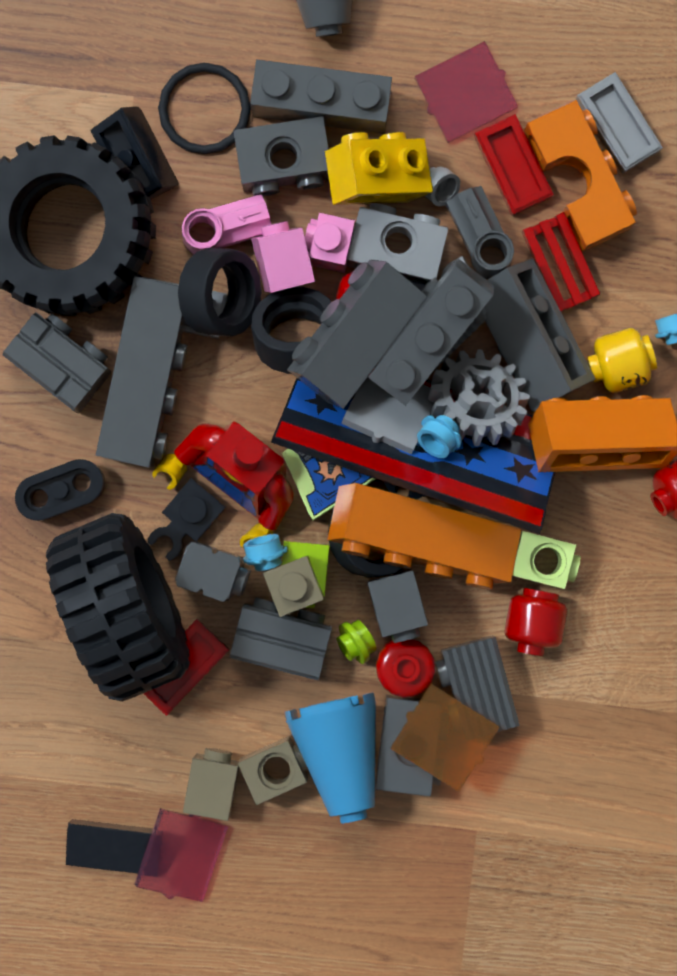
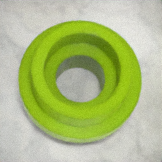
(356, 641)

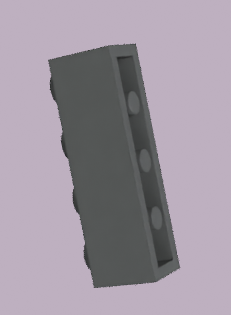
(144, 375)

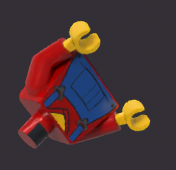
(238, 467)

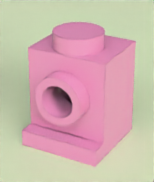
(329, 241)

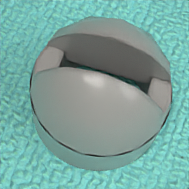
(444, 185)

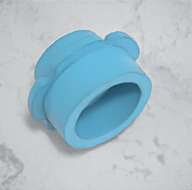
(667, 328)
(439, 436)
(264, 552)

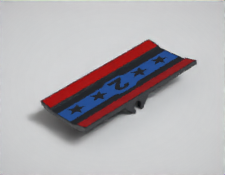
(483, 478)

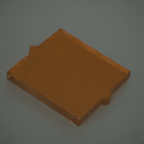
(444, 737)

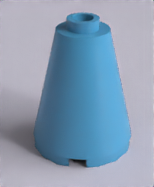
(339, 752)

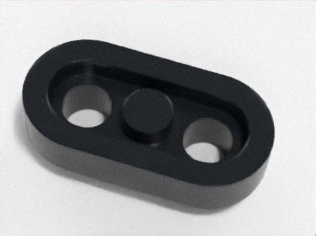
(61, 490)

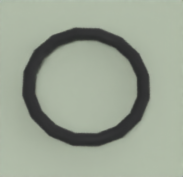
(180, 75)

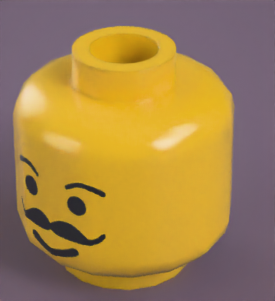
(622, 360)

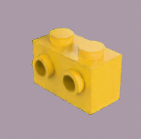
(378, 169)

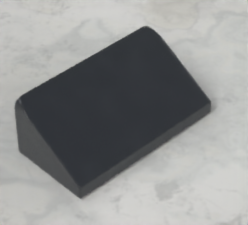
(134, 143)
(106, 845)

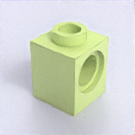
(566, 567)

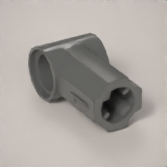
(480, 229)

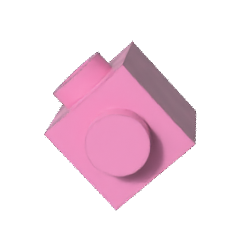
(282, 257)

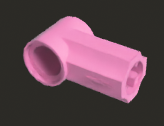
(231, 223)

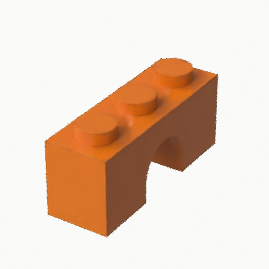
(569, 140)

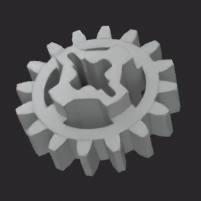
(478, 395)

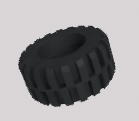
(125, 235)
(117, 607)

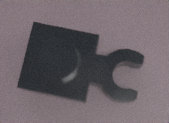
(191, 514)

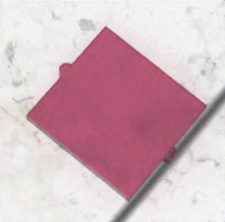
(466, 92)
(181, 855)

